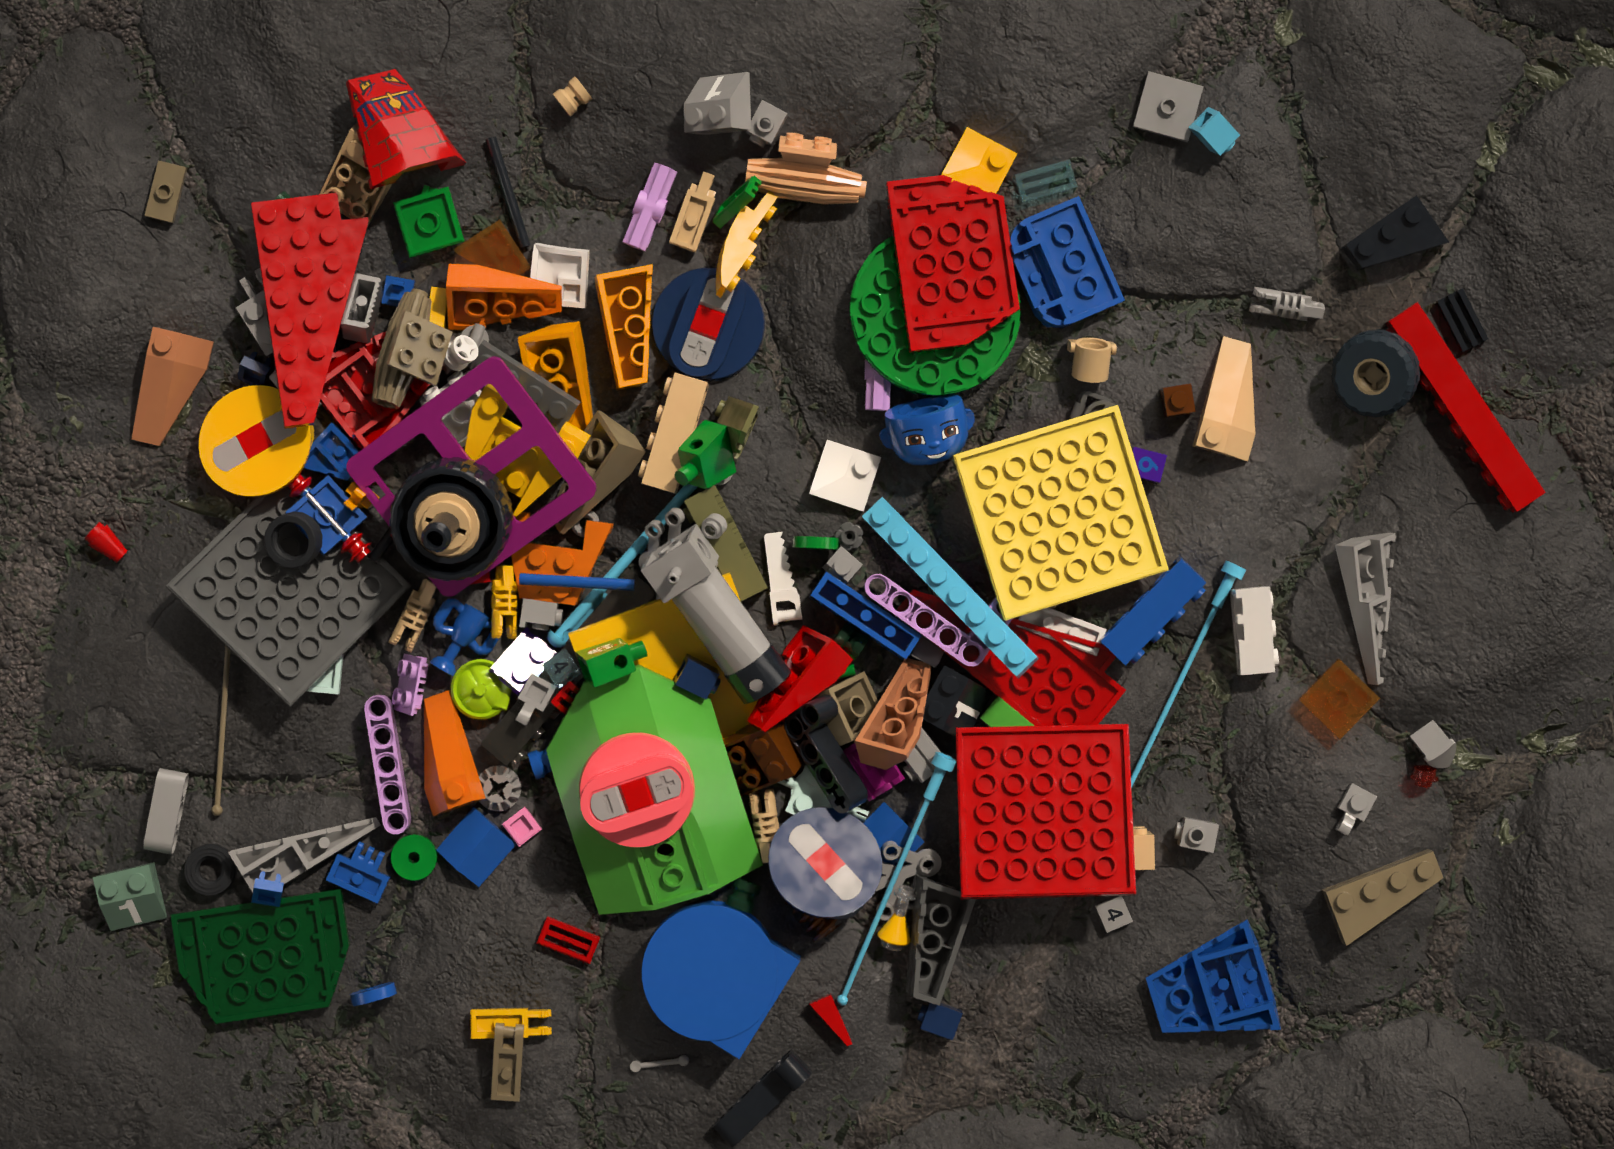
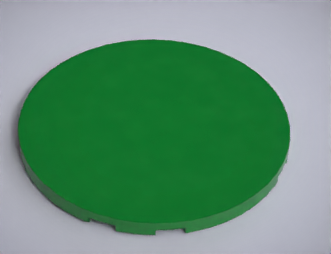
(882, 336)

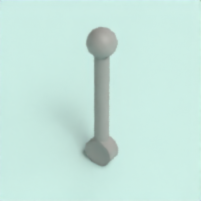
(636, 1066)

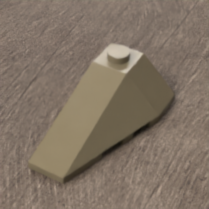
(608, 459)

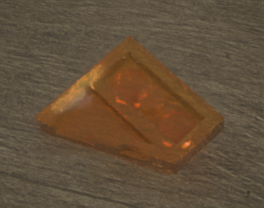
(494, 250)

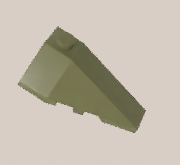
(739, 419)

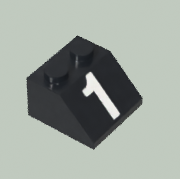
(954, 701)

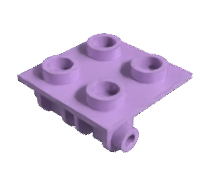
(405, 696)

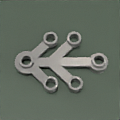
(714, 520)
(914, 868)

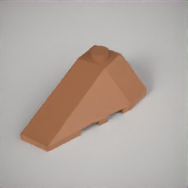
(169, 377)
(897, 718)

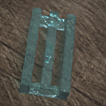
(1068, 174)

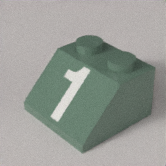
(130, 896)

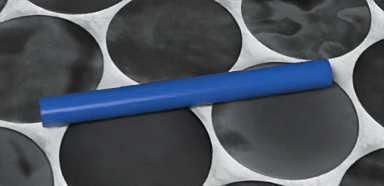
(576, 582)

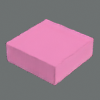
(522, 826)

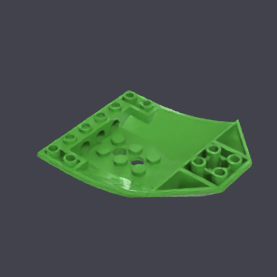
(714, 840)

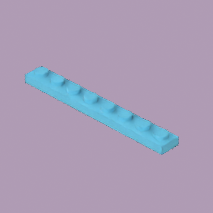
(950, 587)

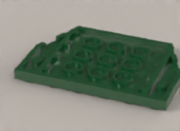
(264, 957)

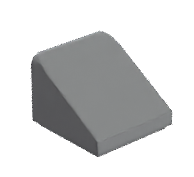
(927, 652)

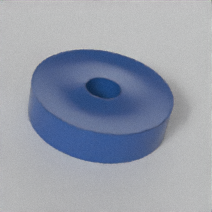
(373, 994)

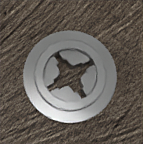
(511, 791)

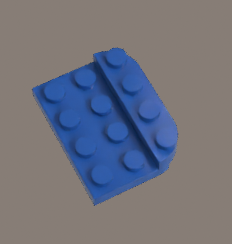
(1063, 265)

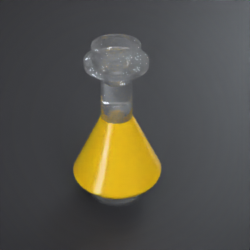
(895, 931)

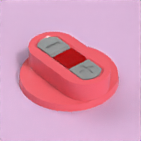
(636, 790)

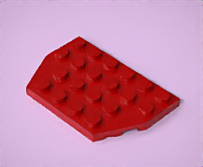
(951, 260)

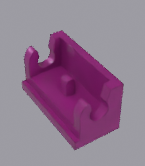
(875, 779)

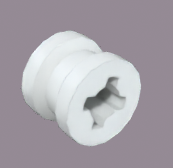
(461, 353)

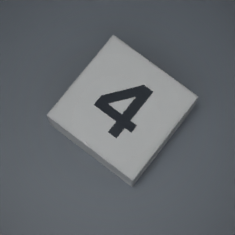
(1114, 913)

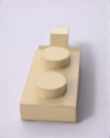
(694, 214)

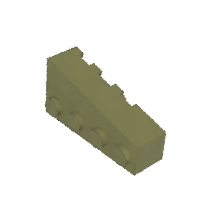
(730, 546)

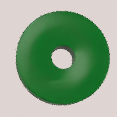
(815, 542)
(402, 862)

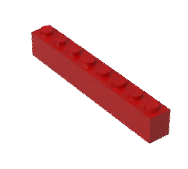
(1467, 411)

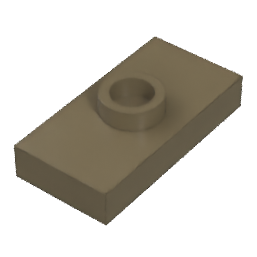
(166, 191)

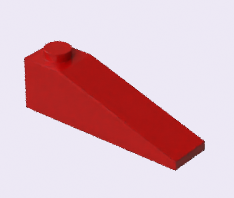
(814, 666)

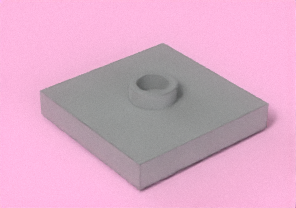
(1167, 106)

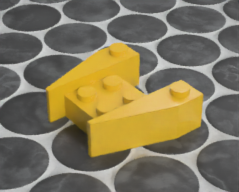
(531, 472)

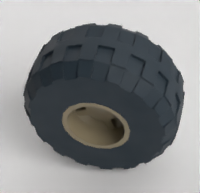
(1375, 373)

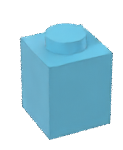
(1214, 131)

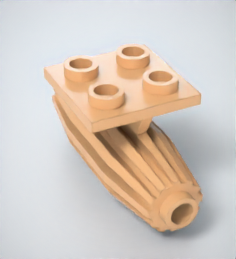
(806, 173)

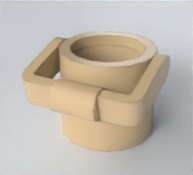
(1091, 358)

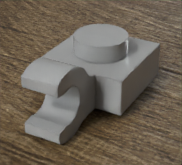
(535, 694)
(1356, 805)

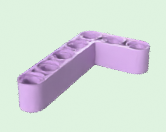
(938, 623)

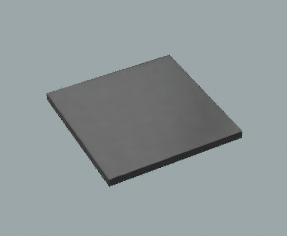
(279, 618)

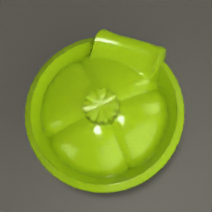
(479, 691)

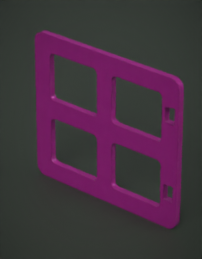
(535, 431)

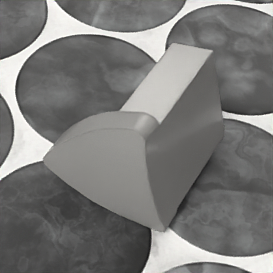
(1434, 745)

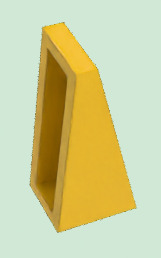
(438, 306)

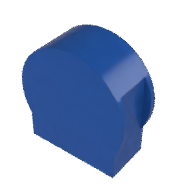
(715, 973)

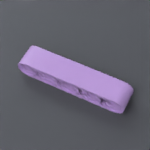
(382, 777)

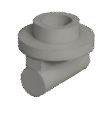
(476, 333)

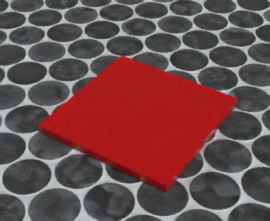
(1045, 811)

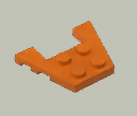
(558, 560)

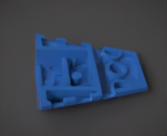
(1216, 987)

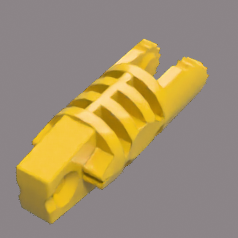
(504, 602)

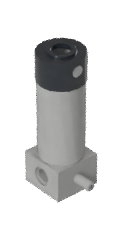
(688, 575)

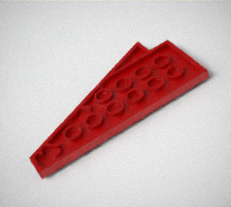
(306, 281)
(1056, 690)

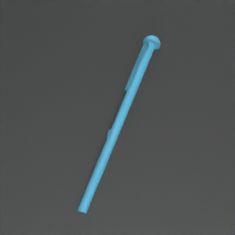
(596, 596)

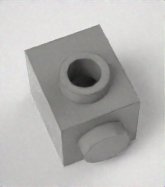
(766, 124)
(1196, 834)

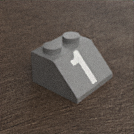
(719, 105)

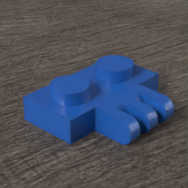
(360, 873)

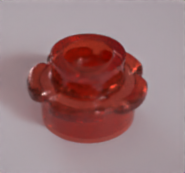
(1424, 775)

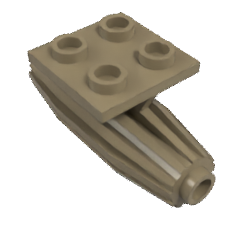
(409, 350)

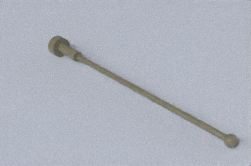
(217, 809)

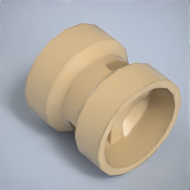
(572, 96)

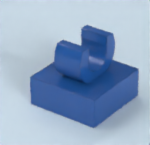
(395, 289)
(267, 891)

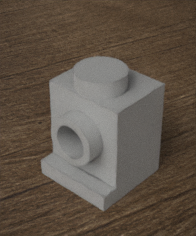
(842, 565)
(540, 614)

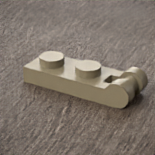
(507, 1063)

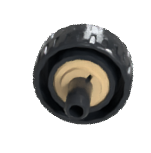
(451, 519)

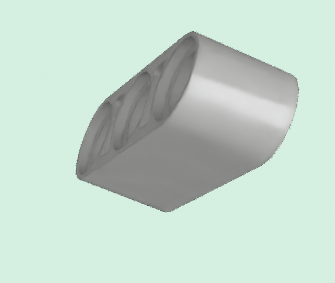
(166, 811)

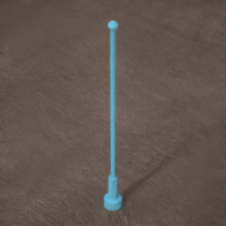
(1232, 572)
(943, 763)

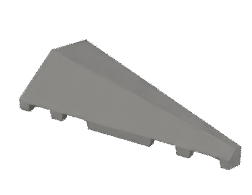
(1365, 573)
(297, 853)

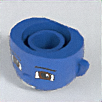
(927, 429)

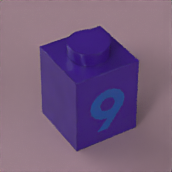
(1149, 464)

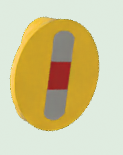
(247, 444)

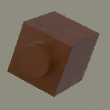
(1177, 400)

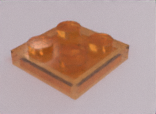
(1339, 698)

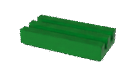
(736, 201)

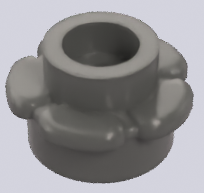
(856, 532)

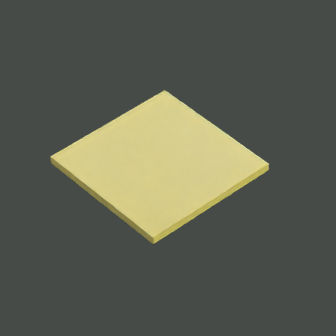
(1060, 512)

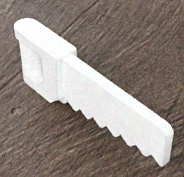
(780, 579)

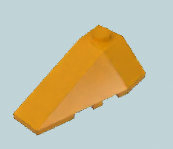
(560, 358)

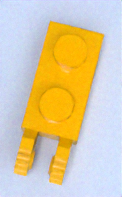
(484, 1021)

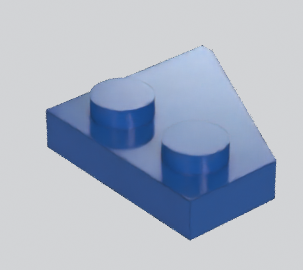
(331, 453)

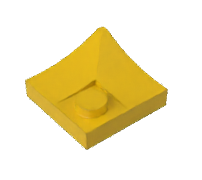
(979, 162)

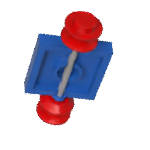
(335, 520)

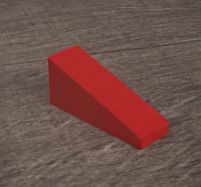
(829, 1013)

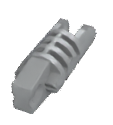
(1287, 305)

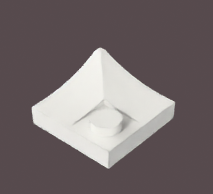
(564, 268)
(845, 475)

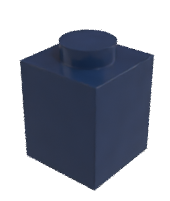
(697, 677)
(940, 1020)

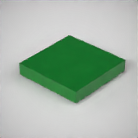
(429, 222)

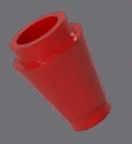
(106, 542)

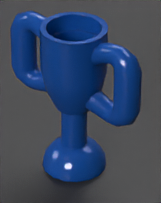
(463, 633)

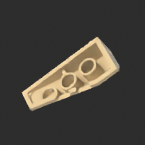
(1228, 410)

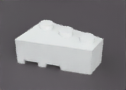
(1253, 630)

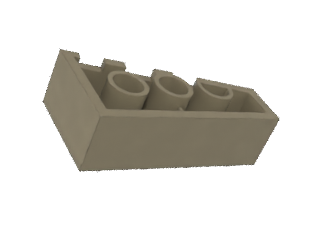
(1377, 894)

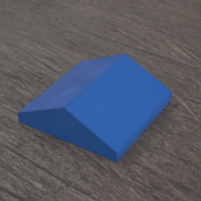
(890, 827)
(476, 847)

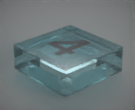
(561, 668)

